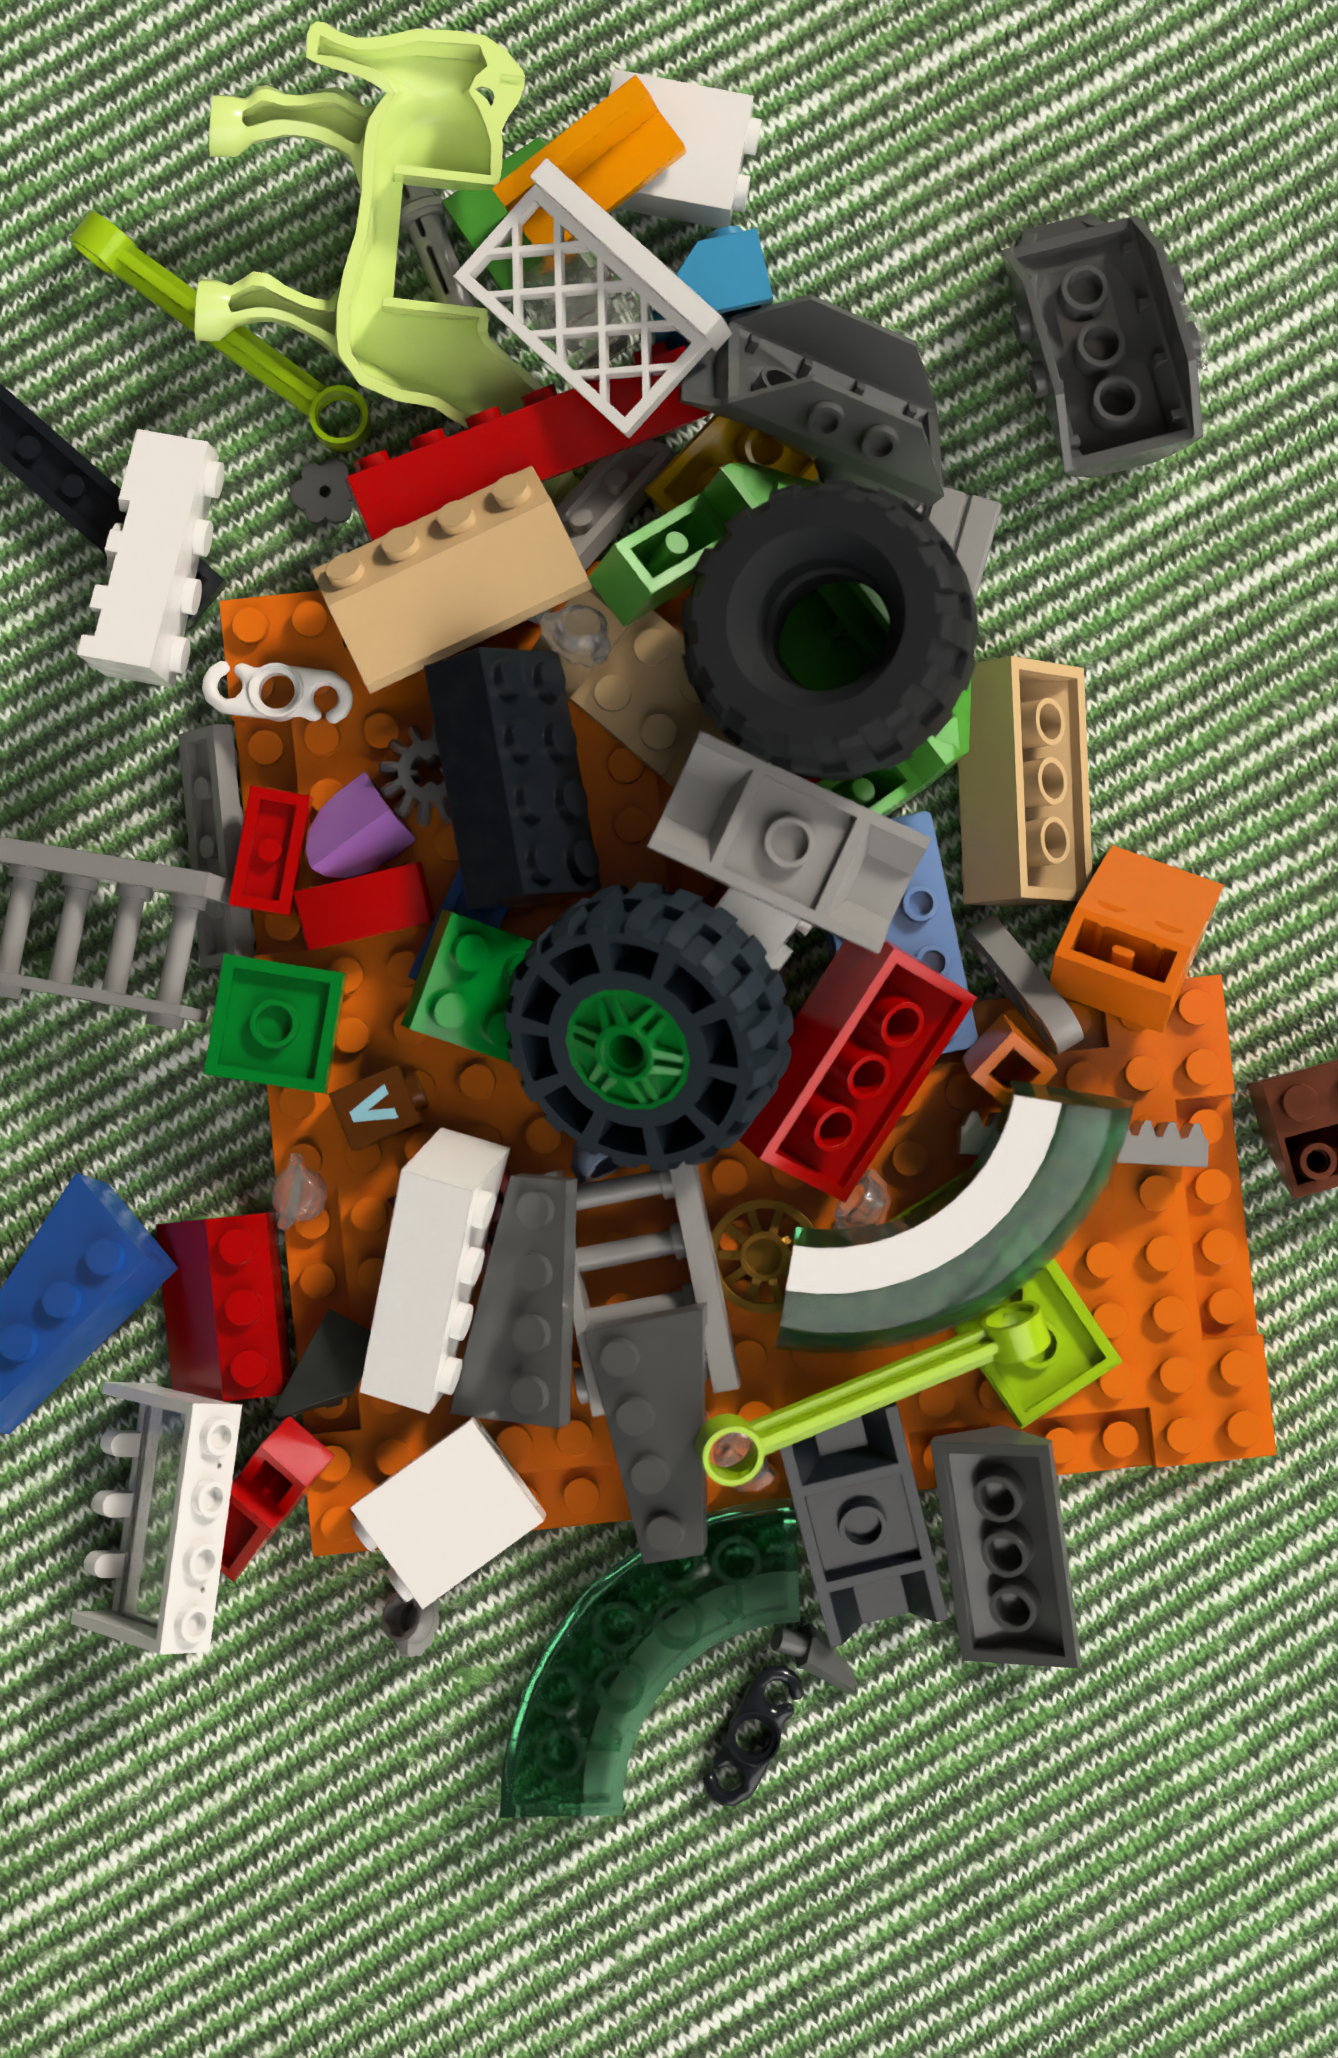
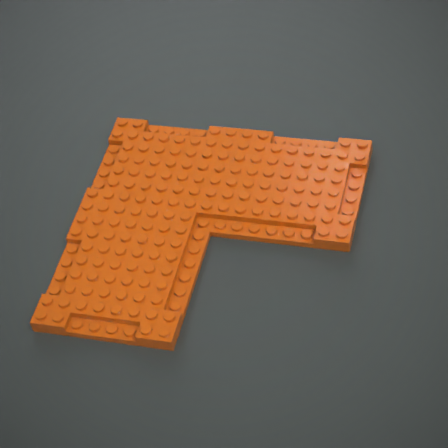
(1152, 1261)

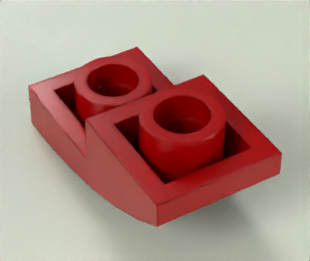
(364, 906)

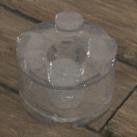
(580, 309)

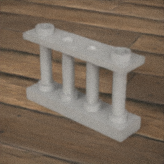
(134, 884)
(686, 1239)

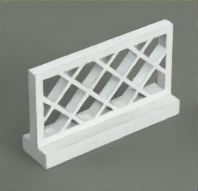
(624, 257)

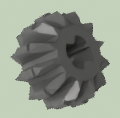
(407, 775)

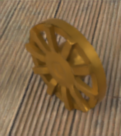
(762, 1254)

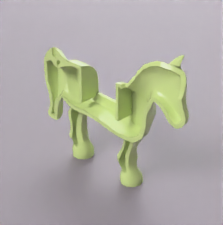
(424, 134)

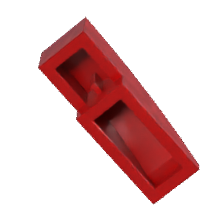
(269, 1491)

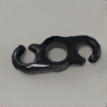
(753, 1764)

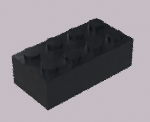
(512, 777)

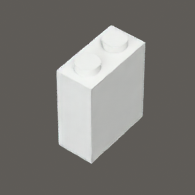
(717, 134)
(446, 1513)

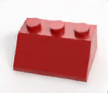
(226, 1307)

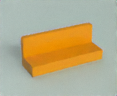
(604, 153)

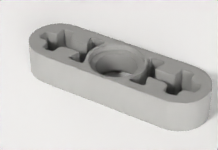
(1024, 985)

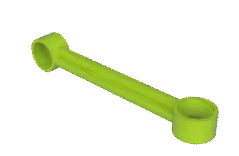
(119, 256)
(1005, 1336)

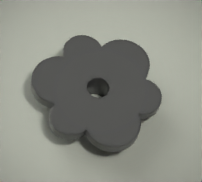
(316, 479)

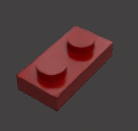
(270, 851)

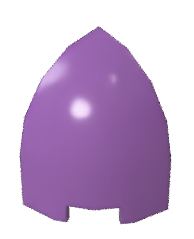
(356, 832)

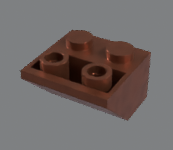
(1301, 1125)

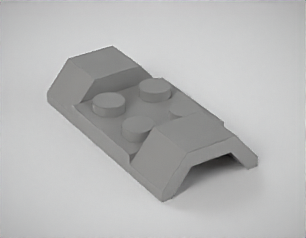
(788, 842)

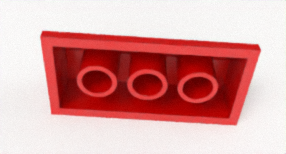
(855, 1064)

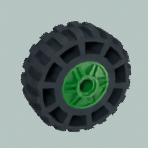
(648, 1026)

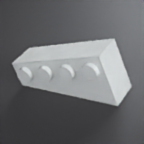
(154, 560)
(432, 1268)

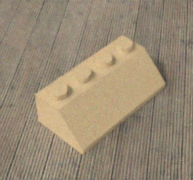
(451, 579)
(1025, 786)

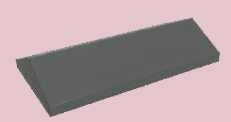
(1006, 1547)

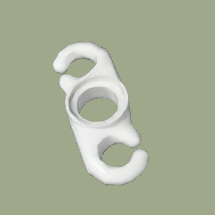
(305, 682)

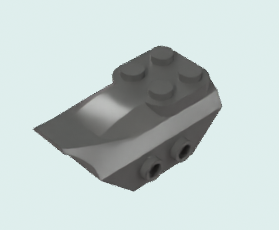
(1106, 342)
(829, 391)

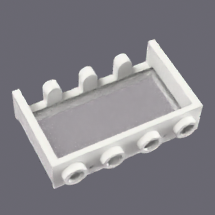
(171, 1519)

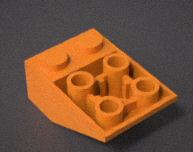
(1134, 938)

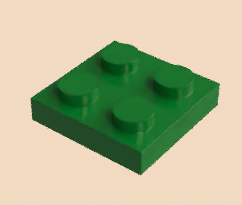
(466, 985)
(275, 1023)

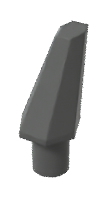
(815, 1655)

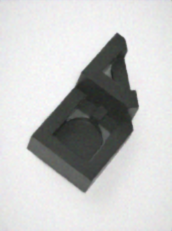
(327, 1369)

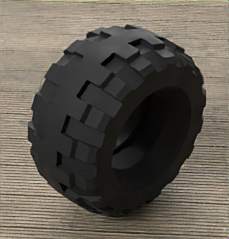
(767, 567)

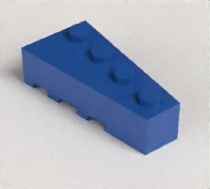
(72, 1292)

